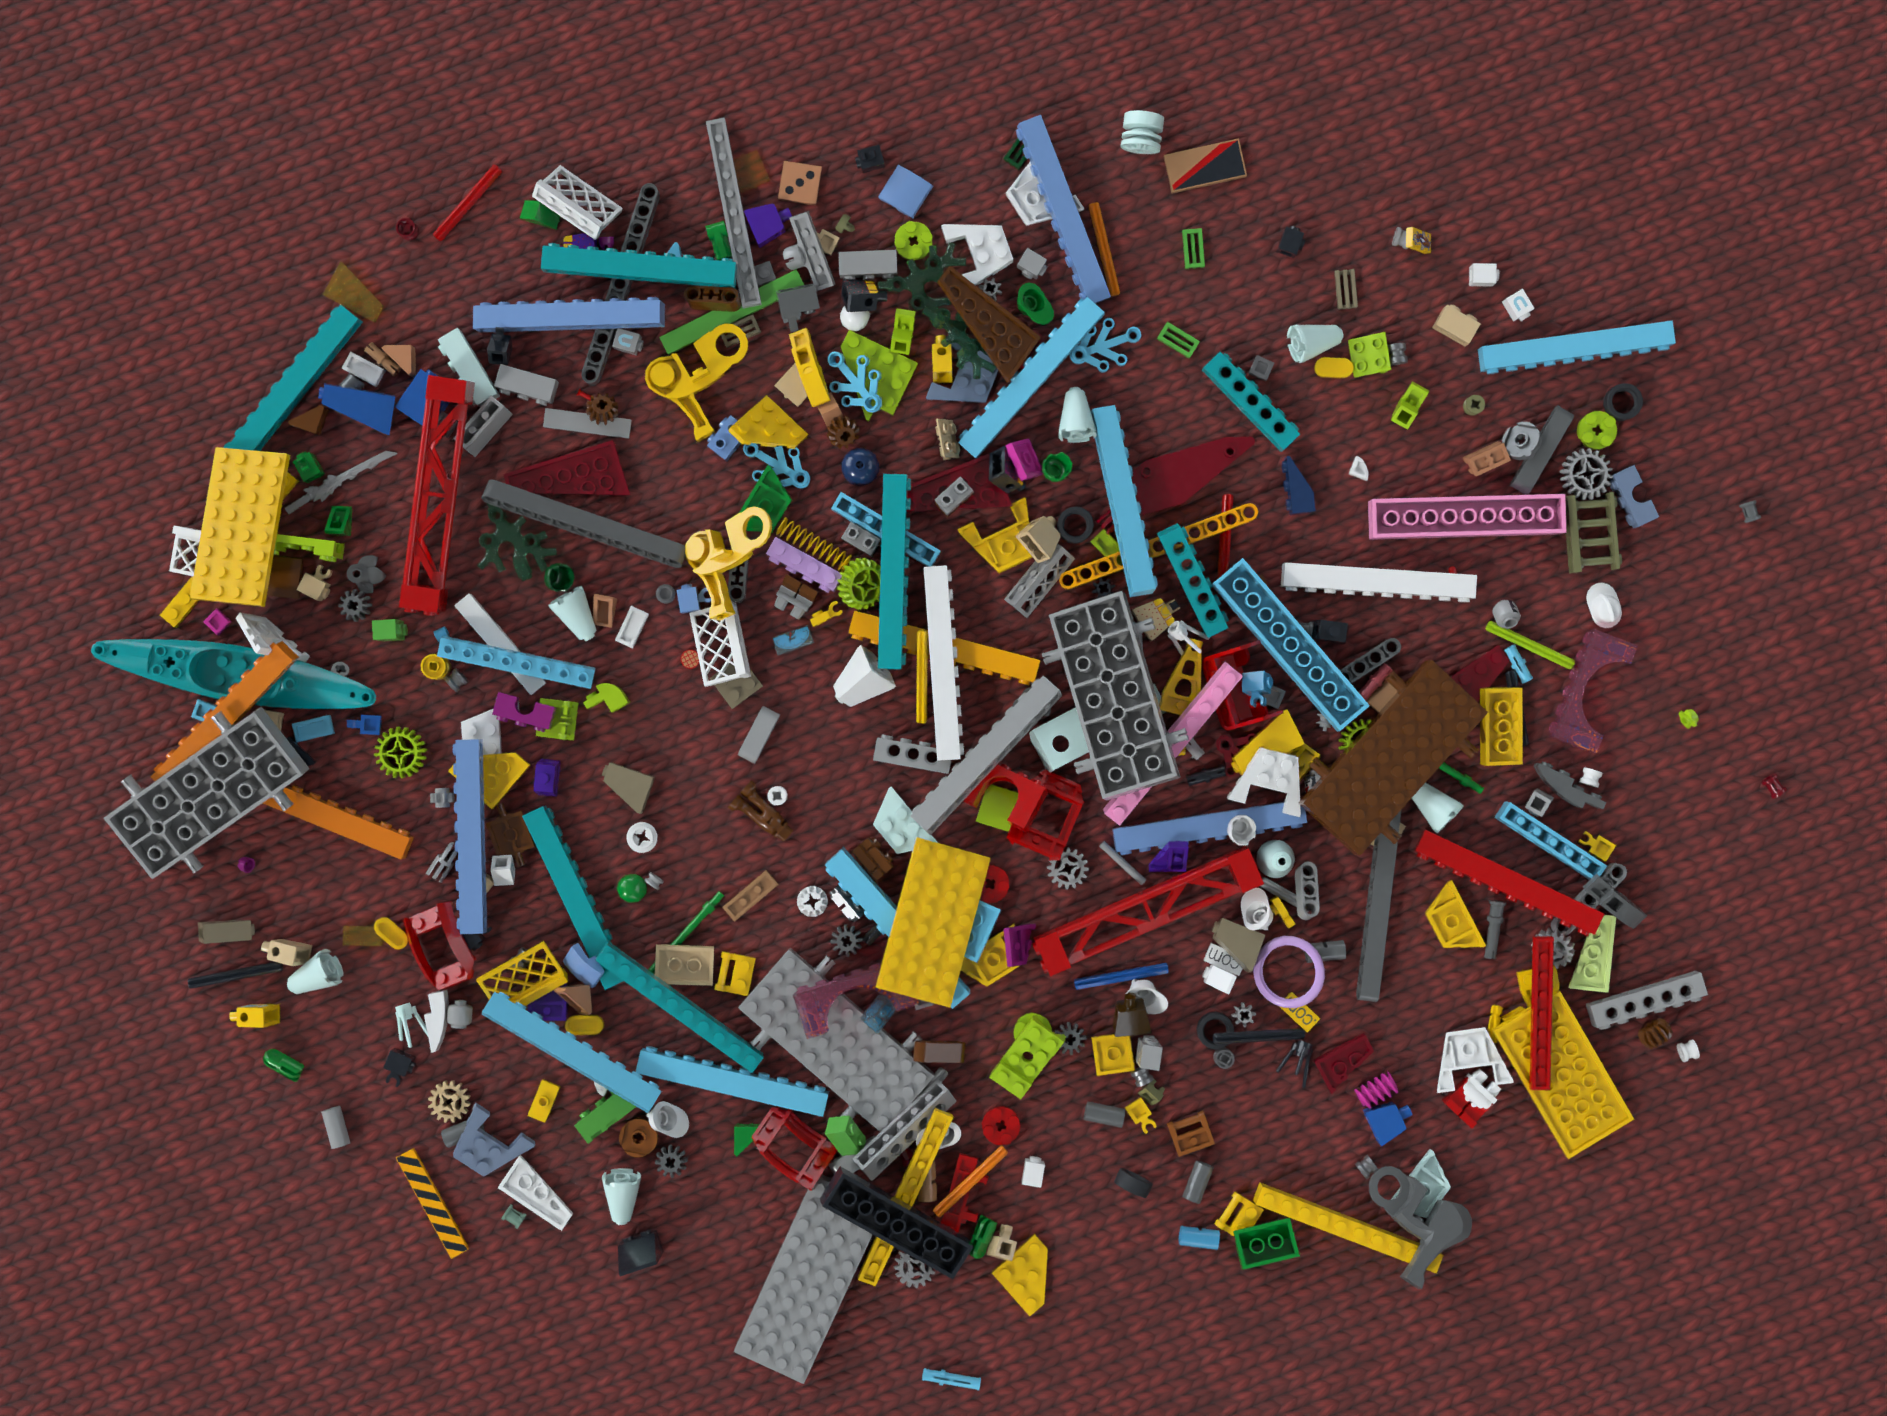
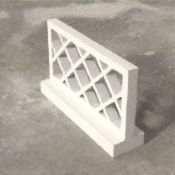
(571, 209)
(190, 535)
(736, 643)

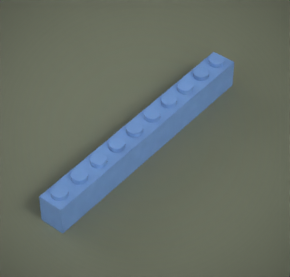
(1062, 209)
(569, 316)
(1201, 827)
(471, 836)

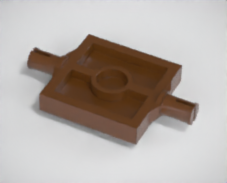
(510, 834)

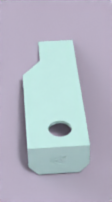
(1069, 727)

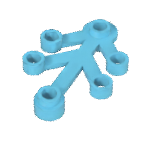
(1101, 346)
(857, 383)
(781, 466)

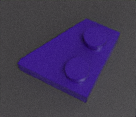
(550, 1007)

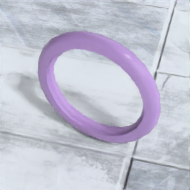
(1319, 972)

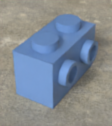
(723, 442)

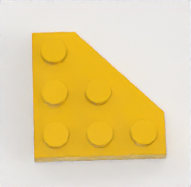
(768, 426)
(500, 774)
(1025, 1274)

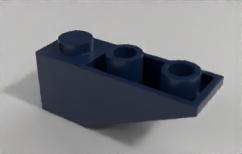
(1300, 494)

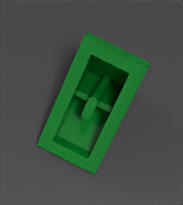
(539, 214)
(339, 521)
(743, 1136)

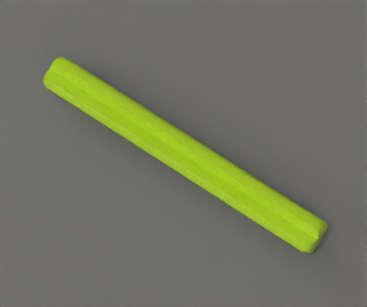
(1530, 645)

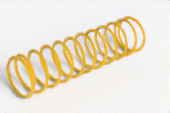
(783, 527)

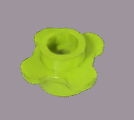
(1688, 718)

